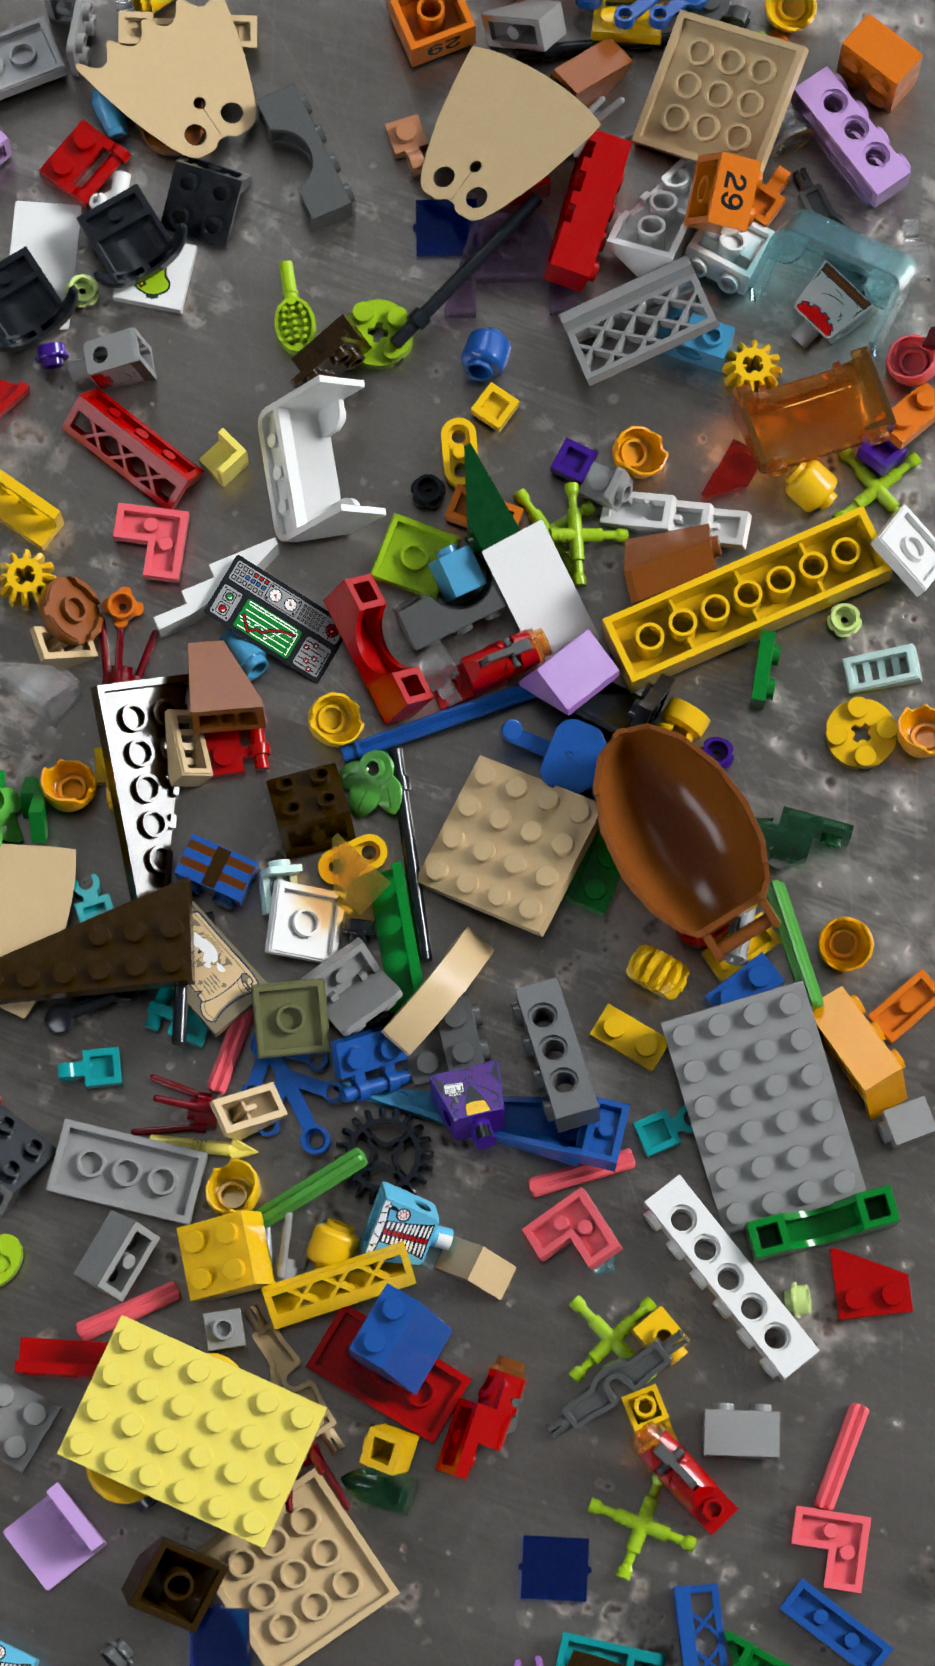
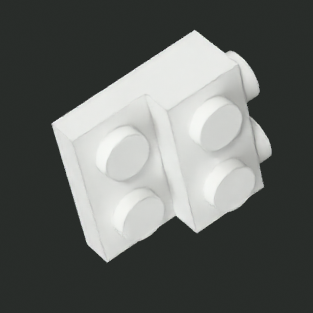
(728, 257)

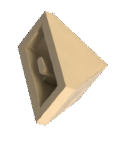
(57, 653)
(248, 1111)
(476, 1267)

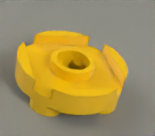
(862, 754)

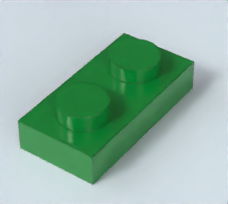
(767, 655)

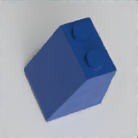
(400, 1339)

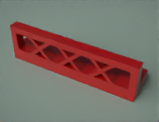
(137, 438)
(59, 1358)

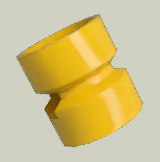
(684, 719)

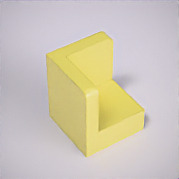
(225, 459)

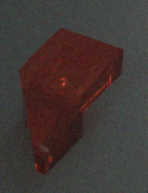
(733, 472)

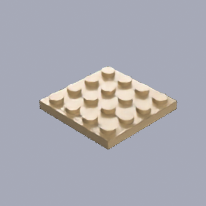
(719, 91)
(510, 846)
(308, 1579)

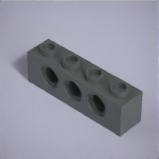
(580, 1104)

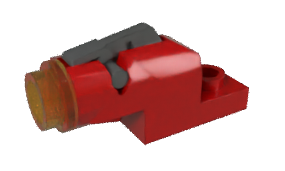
(496, 663)
(486, 1420)
(683, 1476)

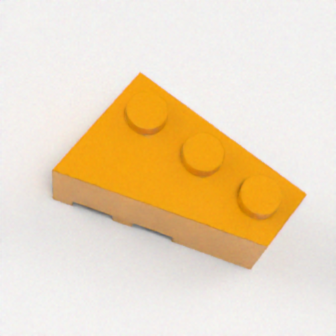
(861, 1052)

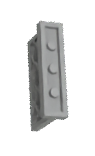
(630, 303)

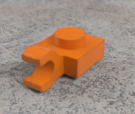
(768, 198)

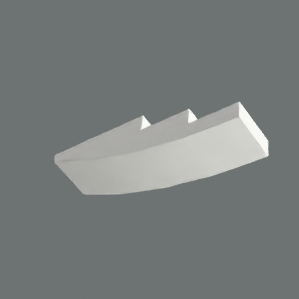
(662, 513)
(199, 595)

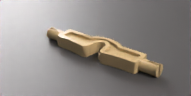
(284, 1362)

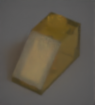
(354, 878)

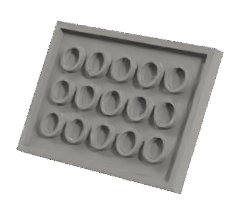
(763, 1106)

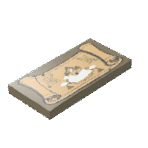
(221, 977)

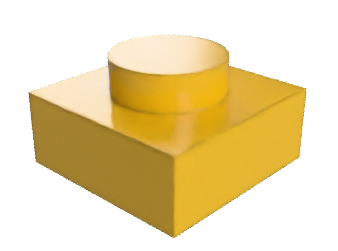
(495, 407)

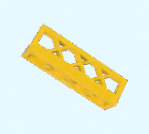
(28, 513)
(337, 1291)

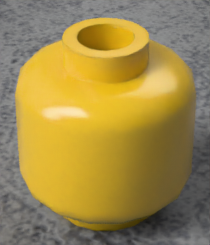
(811, 486)
(332, 1243)

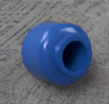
(485, 353)

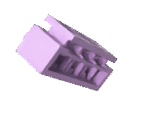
(850, 156)

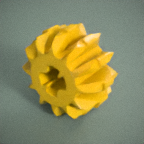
(748, 358)
(24, 569)
(657, 971)

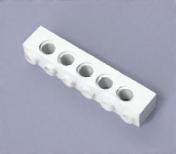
(679, 1198)

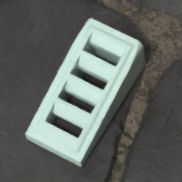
(893, 654)

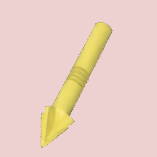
(232, 1149)

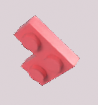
(162, 532)
(573, 1221)
(844, 1539)

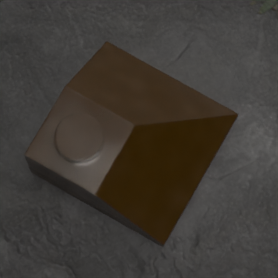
(174, 1583)

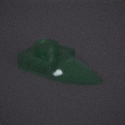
(381, 1489)

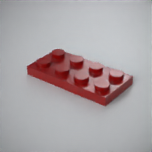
(422, 1414)

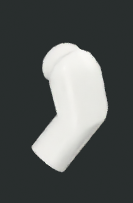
(120, 182)

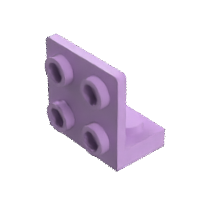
(54, 1537)

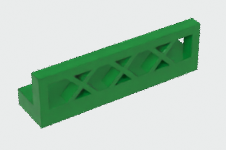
(397, 935)

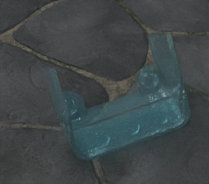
(887, 268)

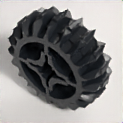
(364, 1132)

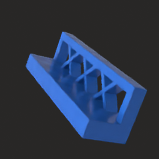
(685, 1625)

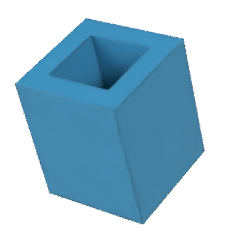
(456, 572)

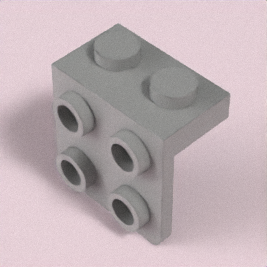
(78, 15)
(355, 987)

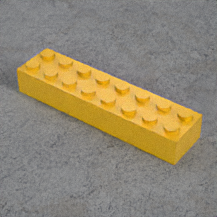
(745, 598)

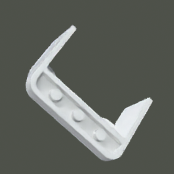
(302, 466)

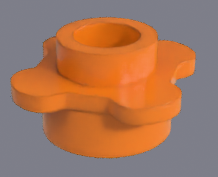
(118, 598)

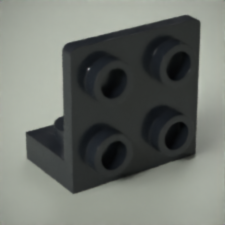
(203, 199)
(618, 708)
(21, 1156)

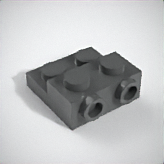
(450, 1044)

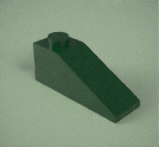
(486, 511)

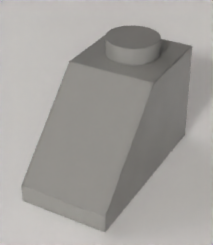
(525, 25)

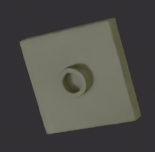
(290, 1018)

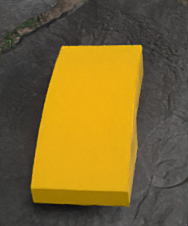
(647, 1406)

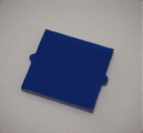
(440, 228)
(554, 1568)
(222, 1638)

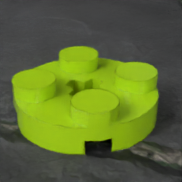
(389, 317)

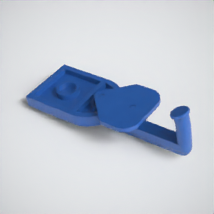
(568, 757)

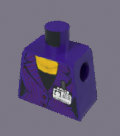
(470, 1102)

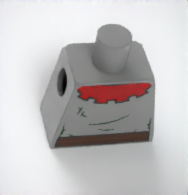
(830, 307)
(115, 360)

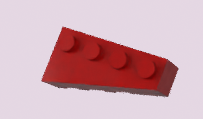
(586, 210)

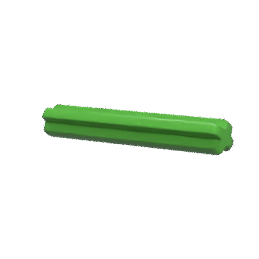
(793, 942)
(313, 1186)

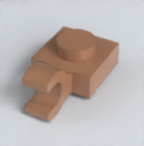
(408, 141)

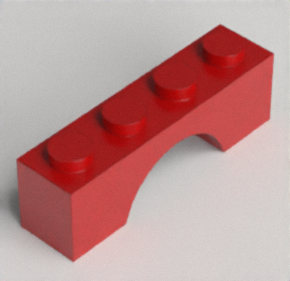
(358, 615)

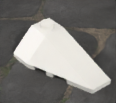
(654, 228)

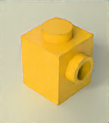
(661, 1326)
(388, 1449)

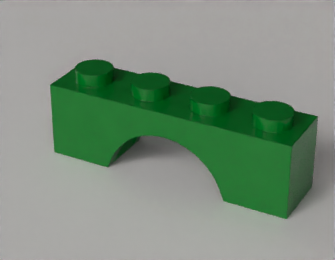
(805, 1230)

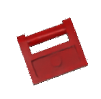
(77, 156)

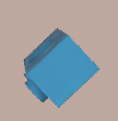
(705, 350)

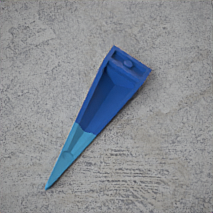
(528, 1128)

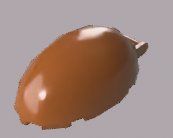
(682, 835)

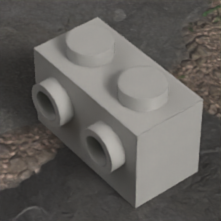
(116, 1255)
(741, 1432)

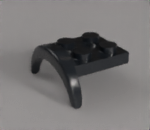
(130, 239)
(29, 303)

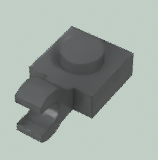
(726, 12)

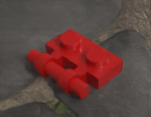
(228, 755)

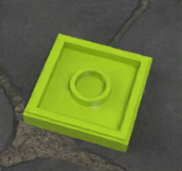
(406, 555)

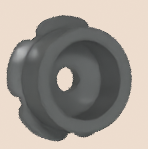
(117, 1653)

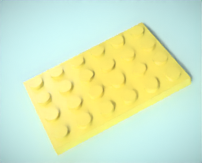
(192, 1431)

